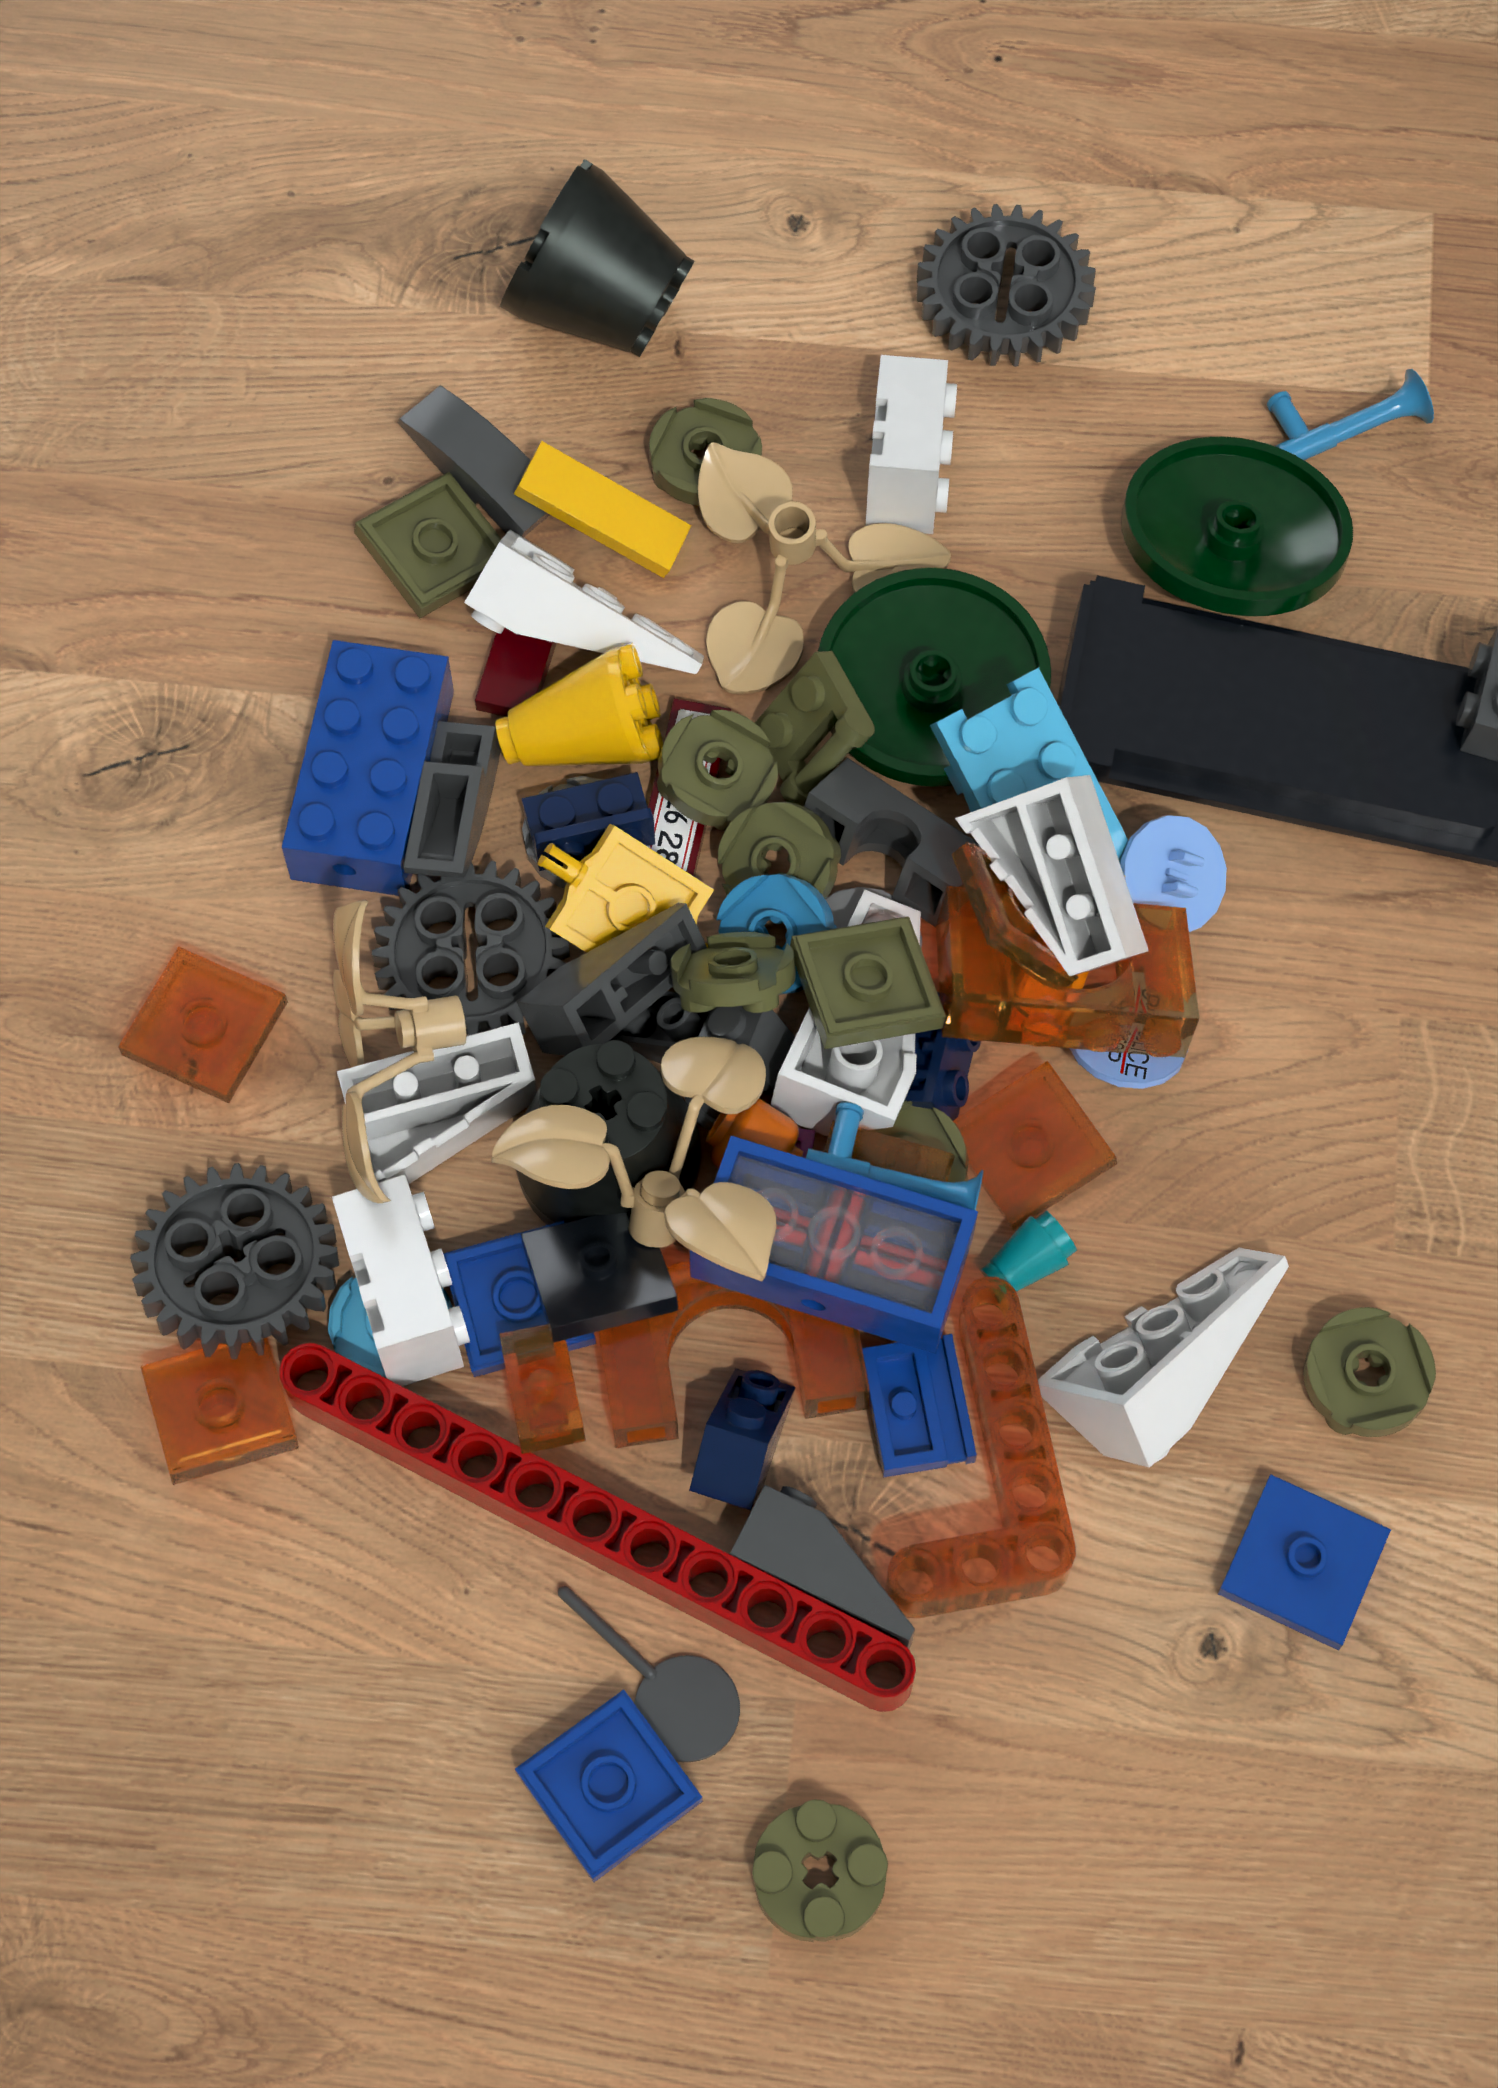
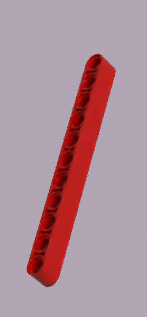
(611, 1551)

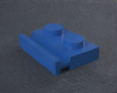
(918, 1407)

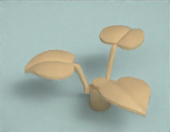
(750, 492)
(422, 1025)
(724, 1222)

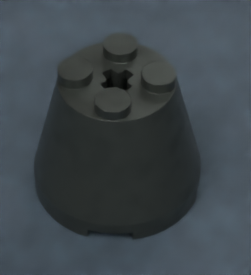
(598, 266)
(639, 1117)

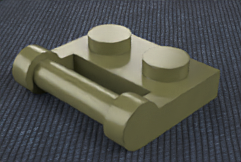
(803, 716)

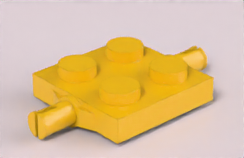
(617, 889)

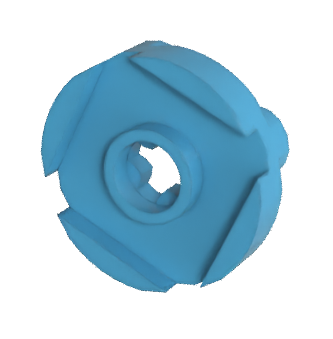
(777, 899)

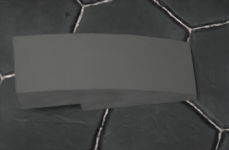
(475, 455)
(452, 800)

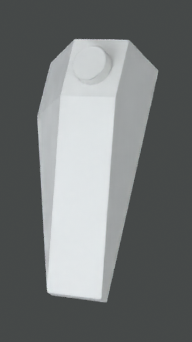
(537, 598)
(1157, 1374)

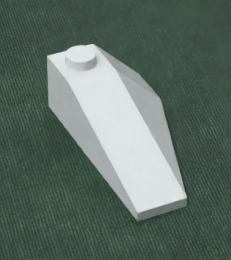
(865, 1074)

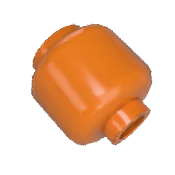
(757, 1124)

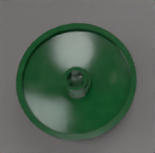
(1236, 526)
(924, 650)

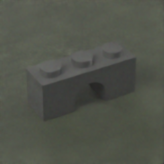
(878, 818)

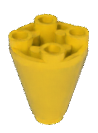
(587, 717)

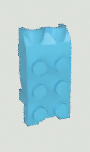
(1016, 750)

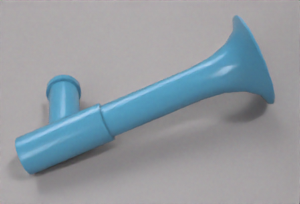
(1409, 400)
(840, 1153)

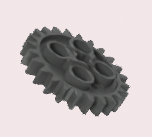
(968, 269)
(415, 956)
(262, 1300)

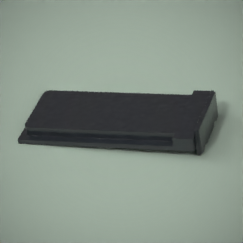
(1276, 724)

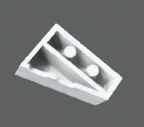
(910, 443)
(1063, 871)
(444, 1102)
(402, 1282)

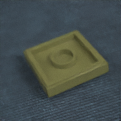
(430, 543)
(867, 982)

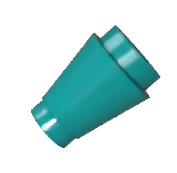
(1032, 1252)

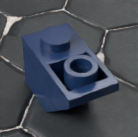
(742, 1438)

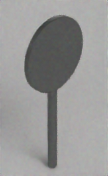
(682, 1698)

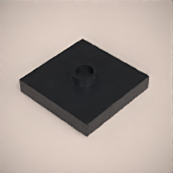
(596, 1276)

